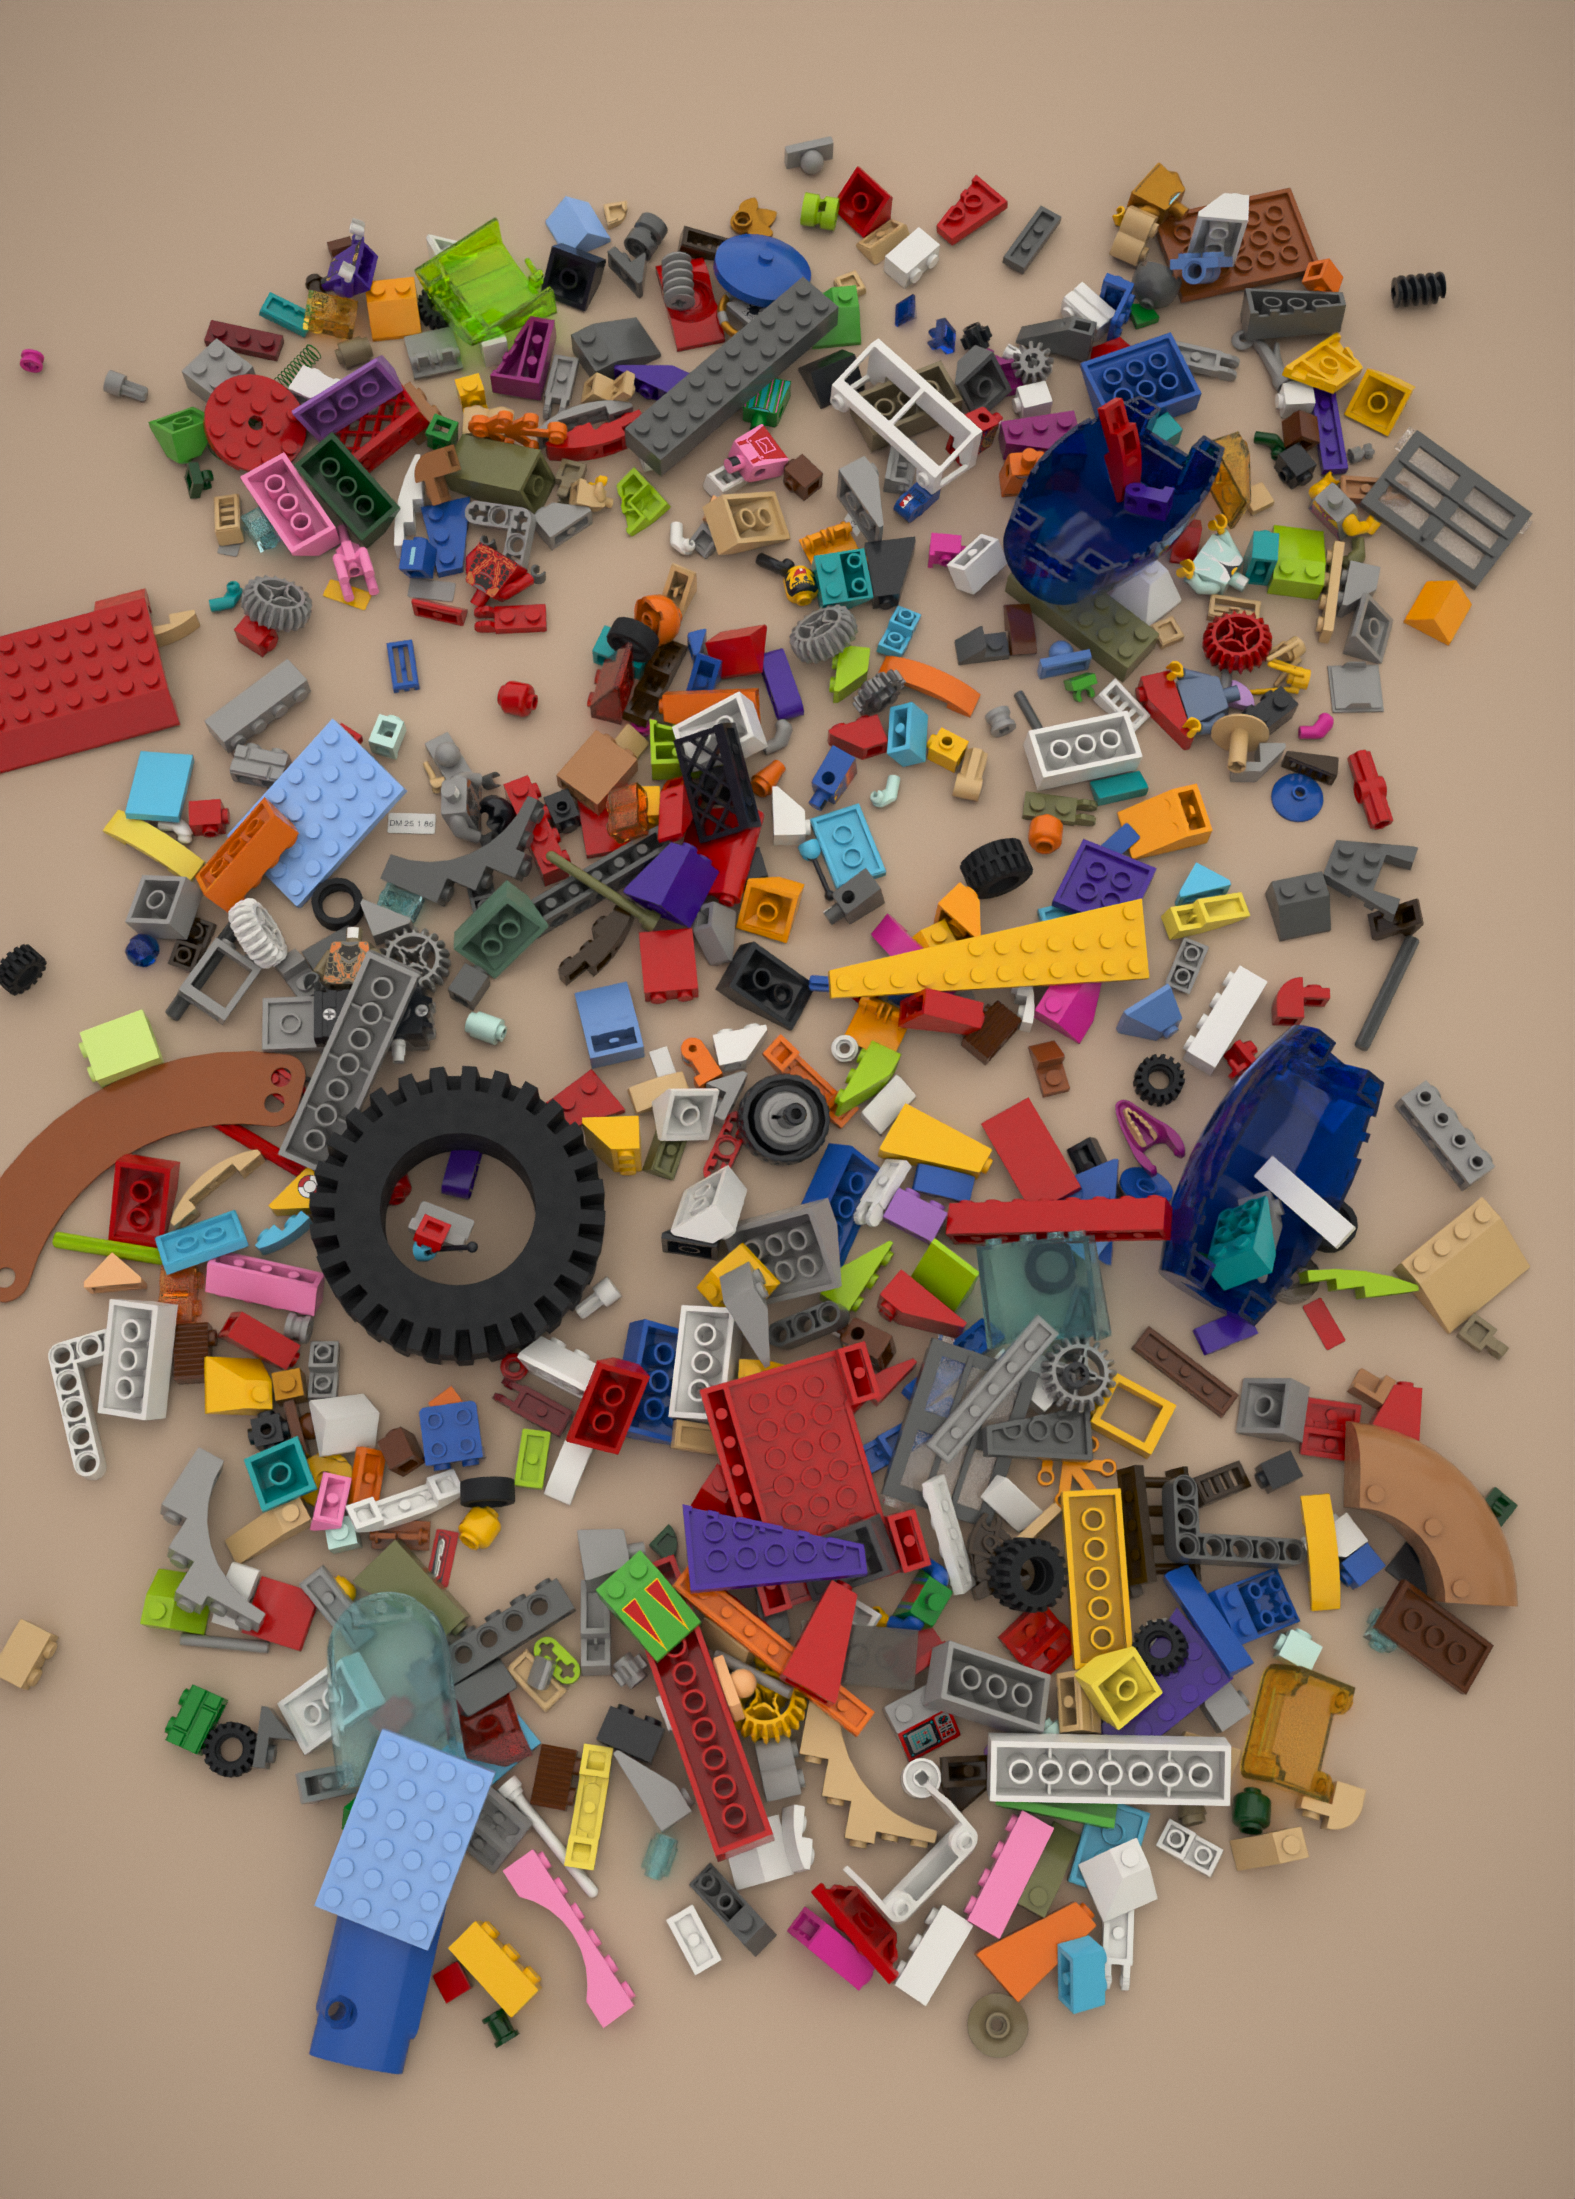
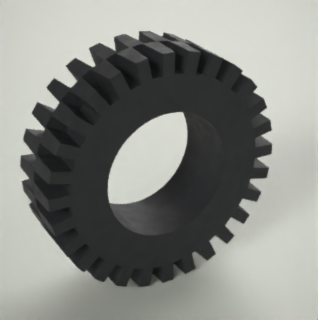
(434, 1119)

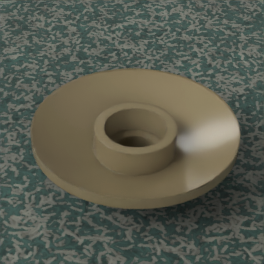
(1014, 2025)

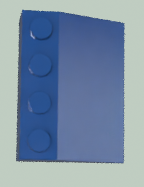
(1145, 369)
(654, 1349)

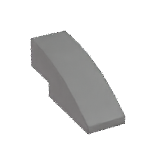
(595, 1634)

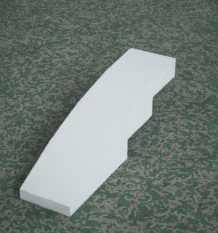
(410, 501)

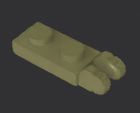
(1059, 806)

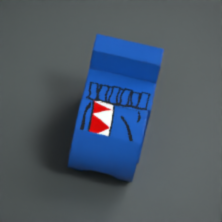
(915, 502)

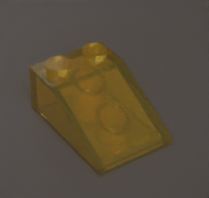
(1233, 481)

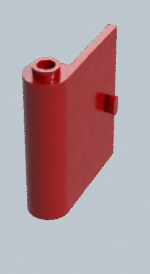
(729, 855)

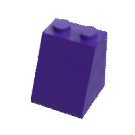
(674, 884)

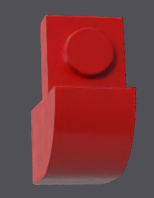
(1292, 997)

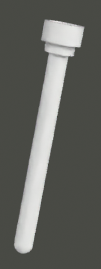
(513, 1792)

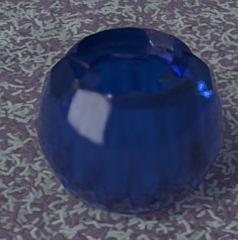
(142, 950)

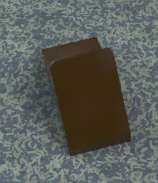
(1406, 921)

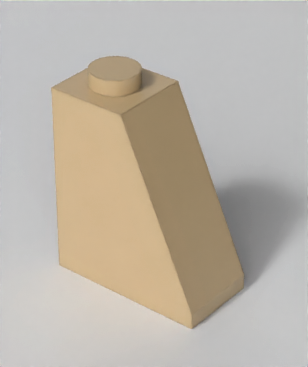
(1269, 1848)

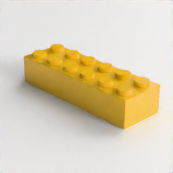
(1095, 1573)

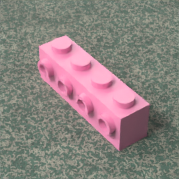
(265, 1283)
(1008, 1874)

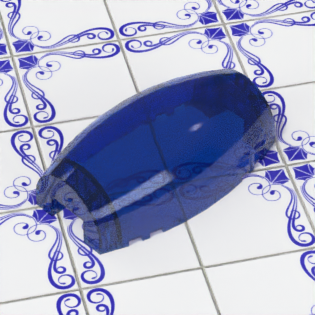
(1069, 532)
(1285, 1105)

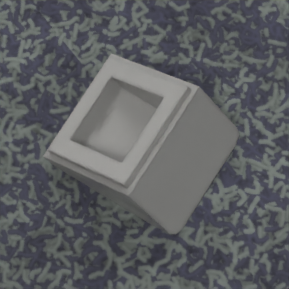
(704, 541)
(541, 1673)

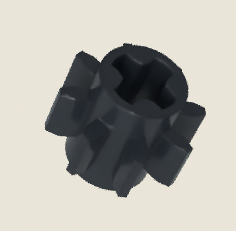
(976, 335)

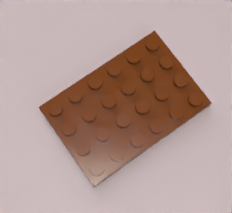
(1271, 250)

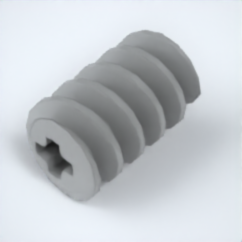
(678, 281)

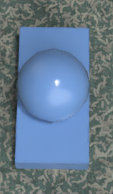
(1063, 660)

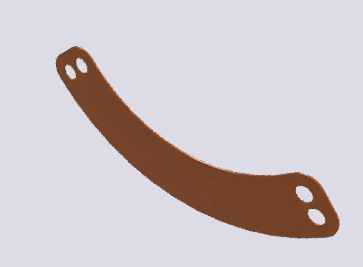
(121, 1120)

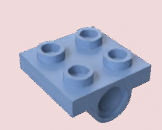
(1192, 263)

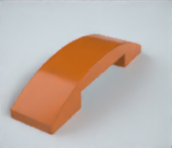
(934, 683)
(786, 1059)

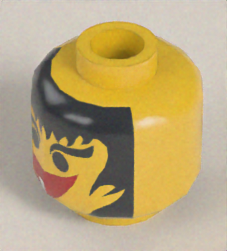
(800, 585)

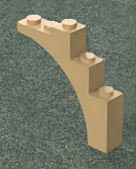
(866, 1814)

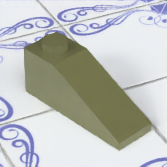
(1049, 1871)

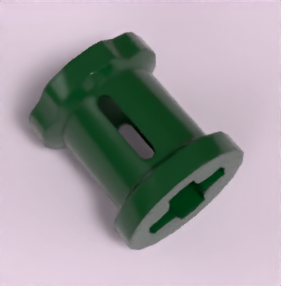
(500, 2027)

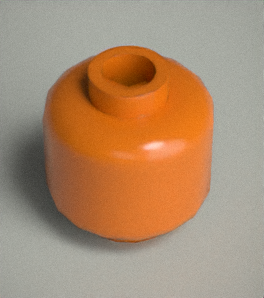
(1045, 834)

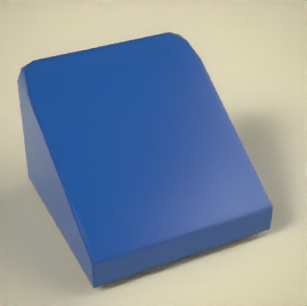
(696, 642)

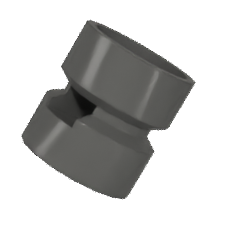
(645, 235)

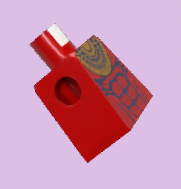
(986, 422)

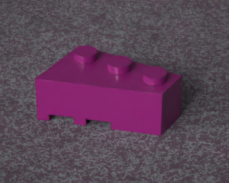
(527, 362)

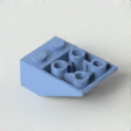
(609, 1025)

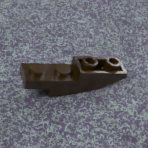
(594, 955)

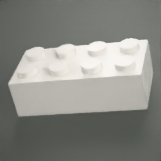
(1082, 750)

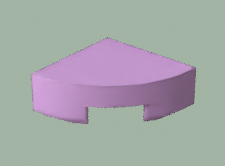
(1245, 695)

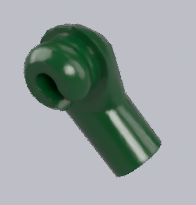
(1272, 440)

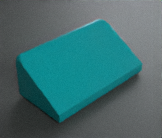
(1119, 788)

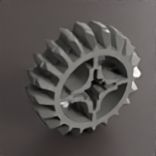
(276, 603)
(823, 634)
(420, 953)
(1085, 1352)

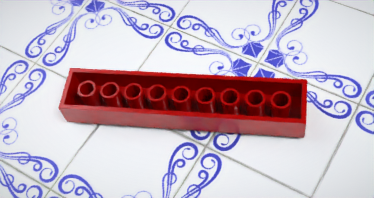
(709, 1742)

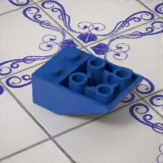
(1255, 1606)

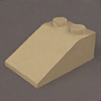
(745, 522)

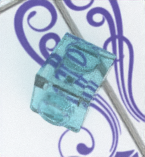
(401, 901)
(1377, 1641)

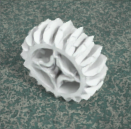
(257, 933)

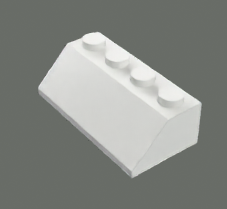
(705, 1357)
(137, 1359)

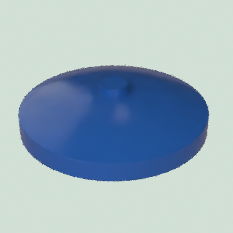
(758, 268)

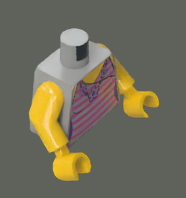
(1337, 510)

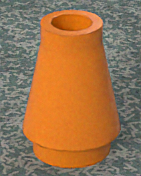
(766, 778)

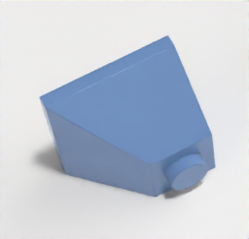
(1152, 1016)

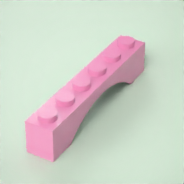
(605, 1992)

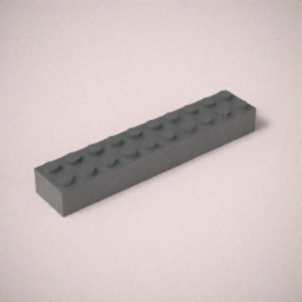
(731, 376)

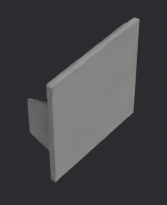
(1355, 688)

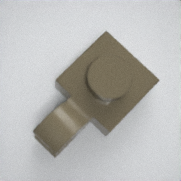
(568, 473)
(1479, 1335)

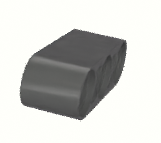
(820, 1326)

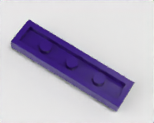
(1331, 446)

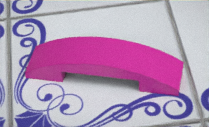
(894, 938)

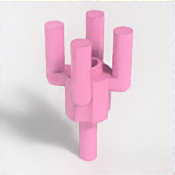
(351, 562)

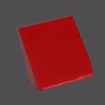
(452, 1981)

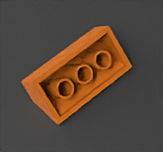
(247, 855)

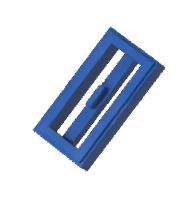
(406, 685)

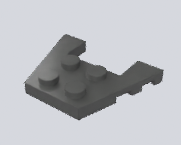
(1356, 867)

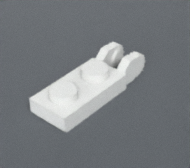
(881, 1192)
(1118, 1945)

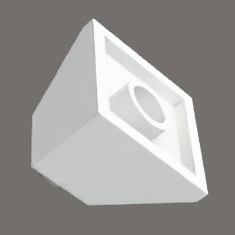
(1149, 594)
(1119, 1880)

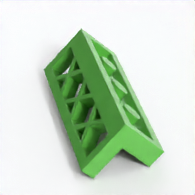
(1090, 1814)

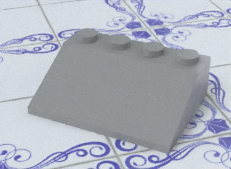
(796, 1247)

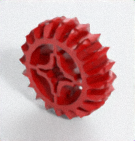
(1232, 650)

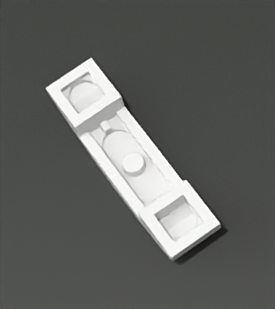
(568, 1472)
(405, 1506)

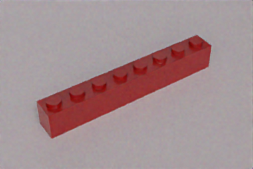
(1105, 1218)

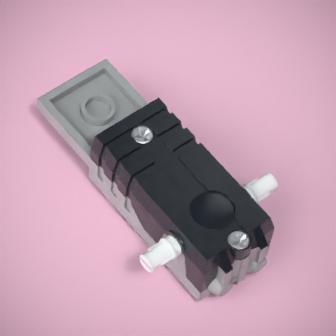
(307, 1023)

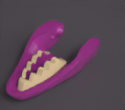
(1144, 1131)

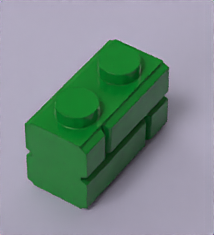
(195, 1719)

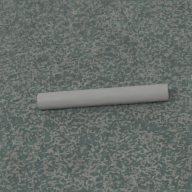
(224, 1643)
(761, 1678)

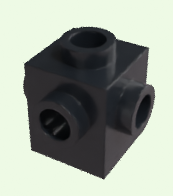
(265, 1420)

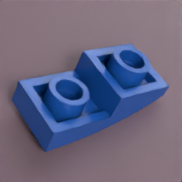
(942, 1183)

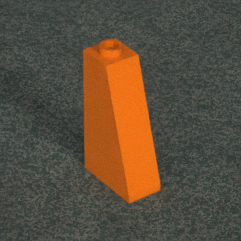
(681, 705)
(1031, 1952)

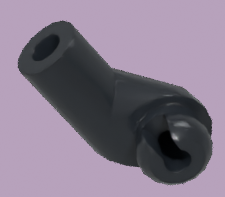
(774, 565)

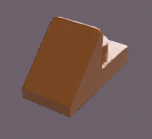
(1049, 1068)

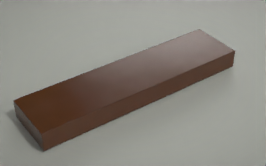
(1185, 1372)

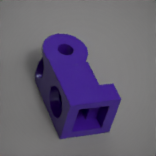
(1148, 501)

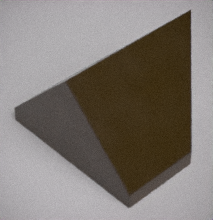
(963, 1778)

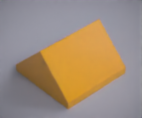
(1439, 610)

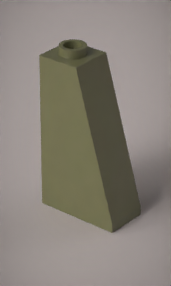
(403, 1572)

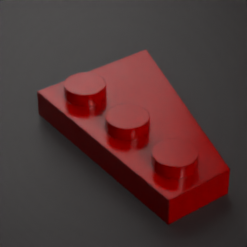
(973, 210)
(587, 1098)

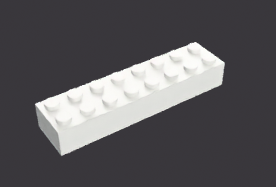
(1108, 1769)

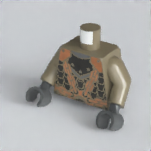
(340, 962)

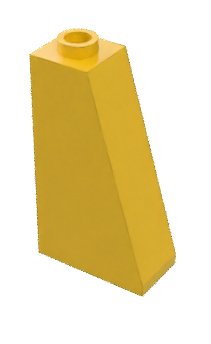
(933, 1143)

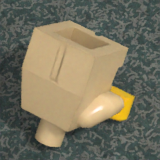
(590, 494)

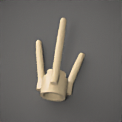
(1288, 651)

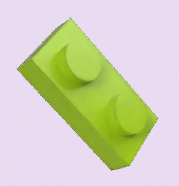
(532, 1459)

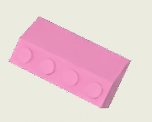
(291, 507)

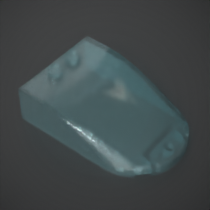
(389, 1673)

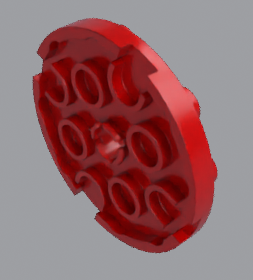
(252, 398)

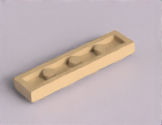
(1329, 599)

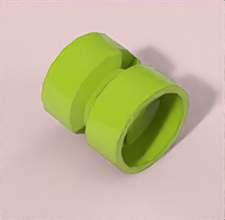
(811, 211)

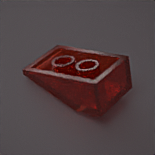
(613, 686)

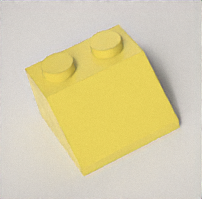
(1118, 1685)

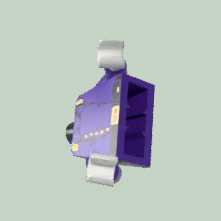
(353, 268)

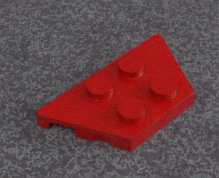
(862, 1924)

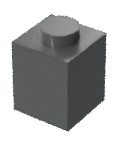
(469, 986)

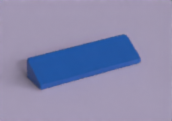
(1207, 1620)

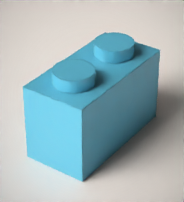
(907, 734)
(1081, 1974)

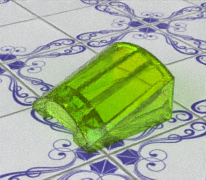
(482, 287)

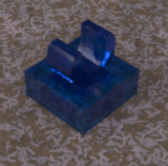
(944, 336)

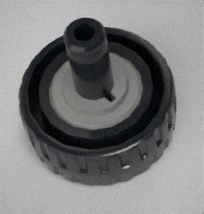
(783, 1119)

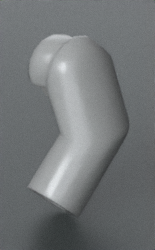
(781, 738)

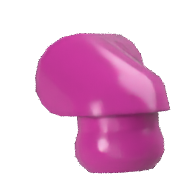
(1319, 729)

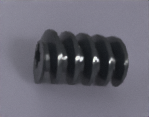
(1418, 287)

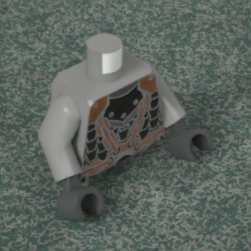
(461, 805)

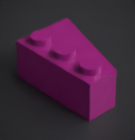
(1034, 432)

